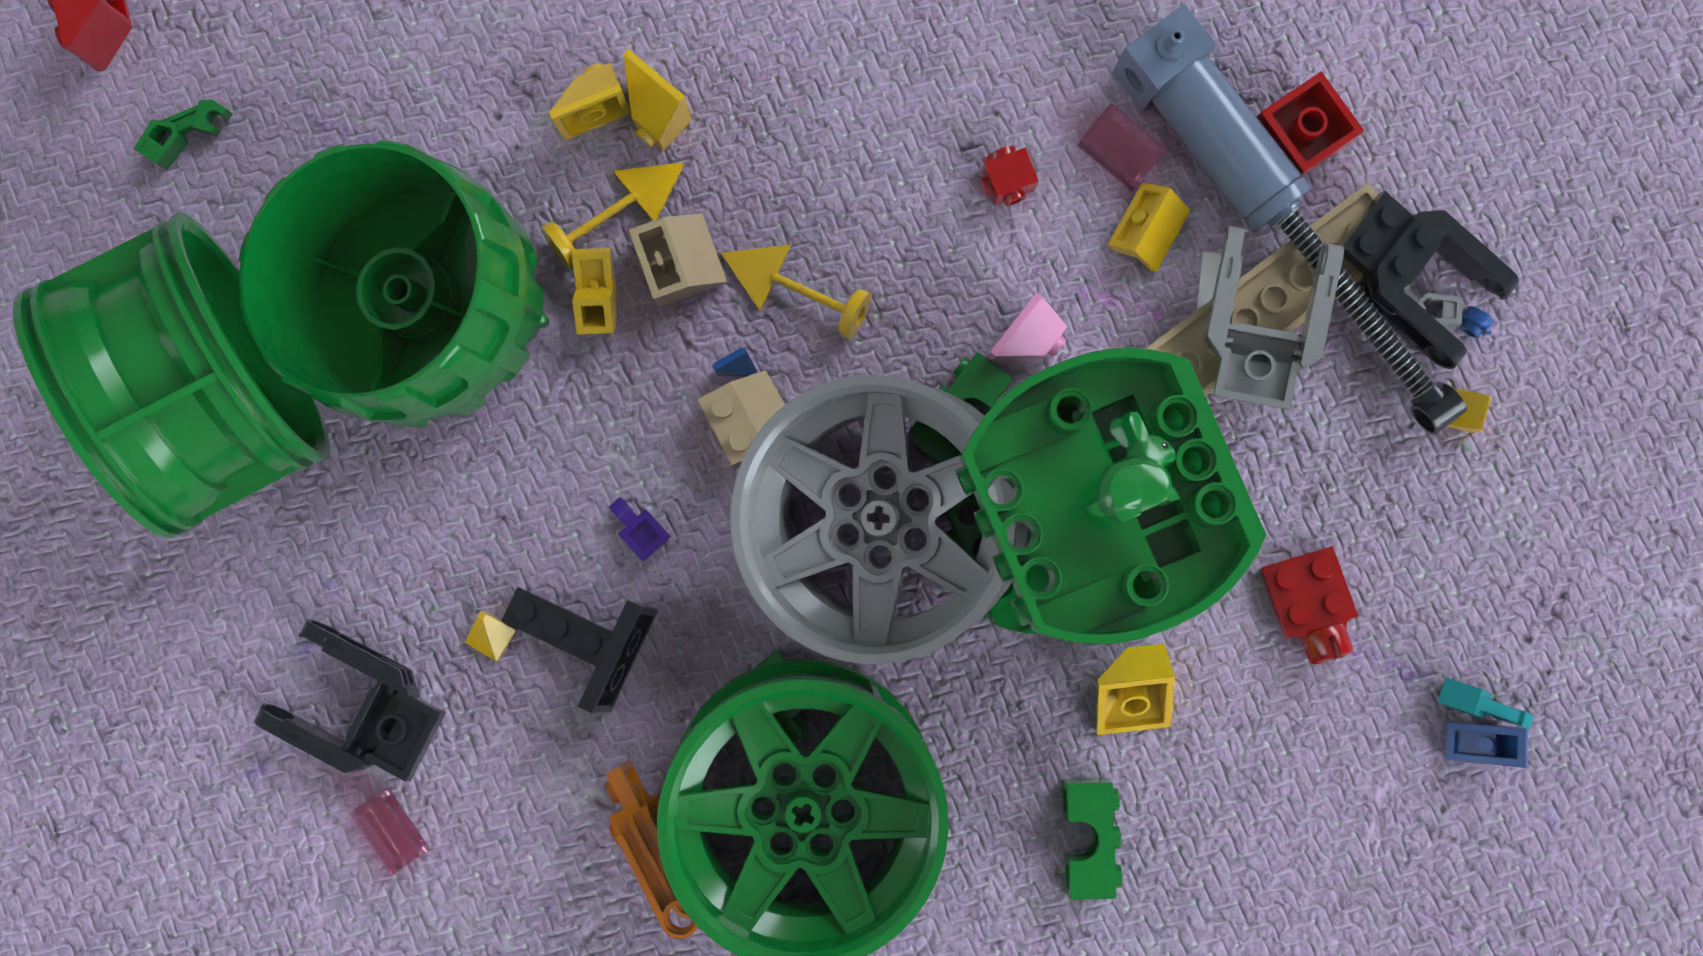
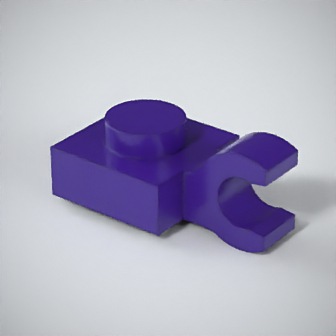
(641, 532)

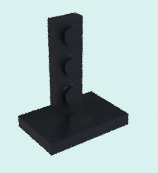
(606, 649)

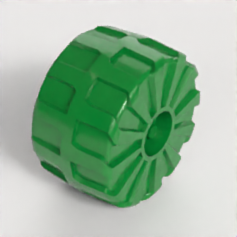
(333, 272)

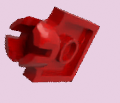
(1312, 603)

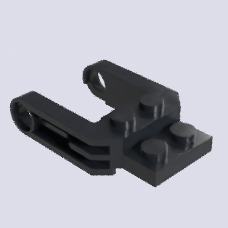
(1394, 248)
(390, 726)

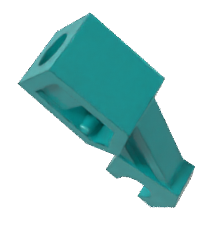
(1478, 703)

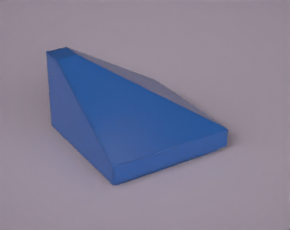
(735, 364)

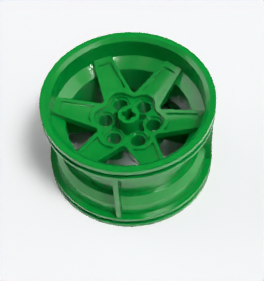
(163, 379)
(854, 913)

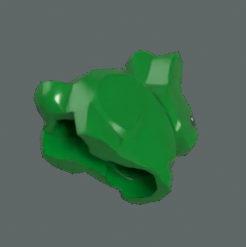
(1138, 479)

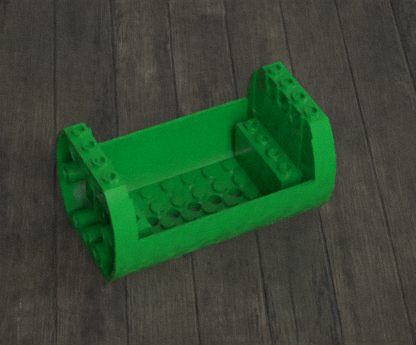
(1077, 572)

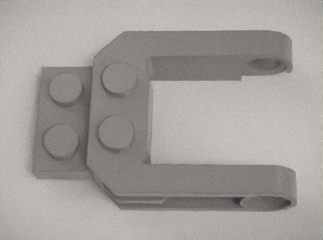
(1263, 362)

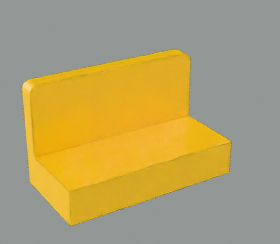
(1150, 225)

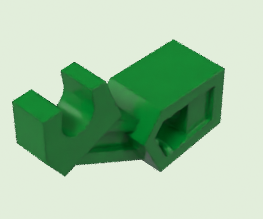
(194, 118)

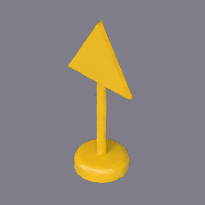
(646, 185)
(760, 268)

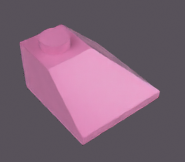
(1030, 336)

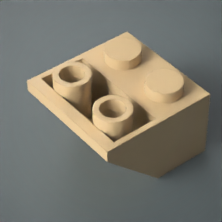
(677, 257)

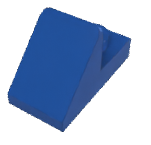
(1487, 744)

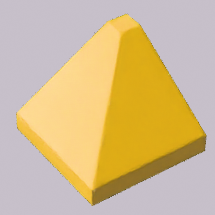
(490, 635)

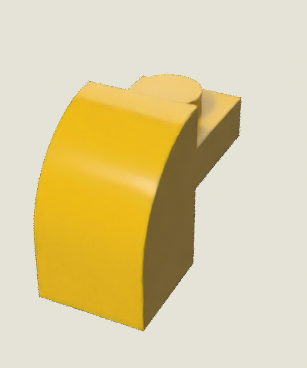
(595, 291)

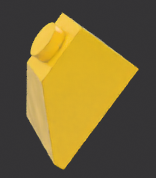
(590, 102)
(655, 104)
(1136, 691)

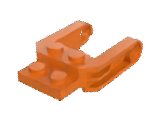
(635, 831)

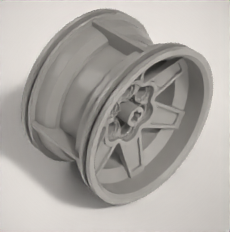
(780, 566)

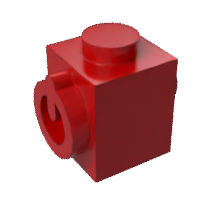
(1008, 176)

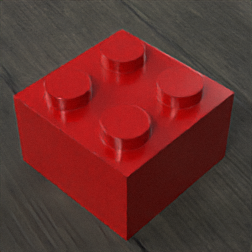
(1311, 123)

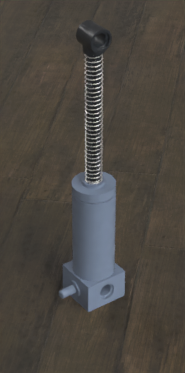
(1174, 73)

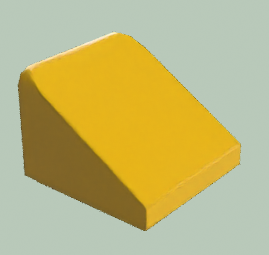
(1474, 418)

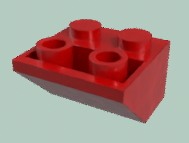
(92, 28)

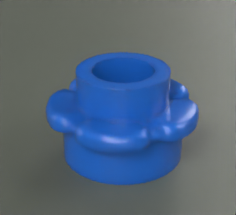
(1476, 322)

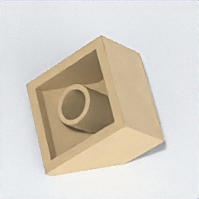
(740, 412)

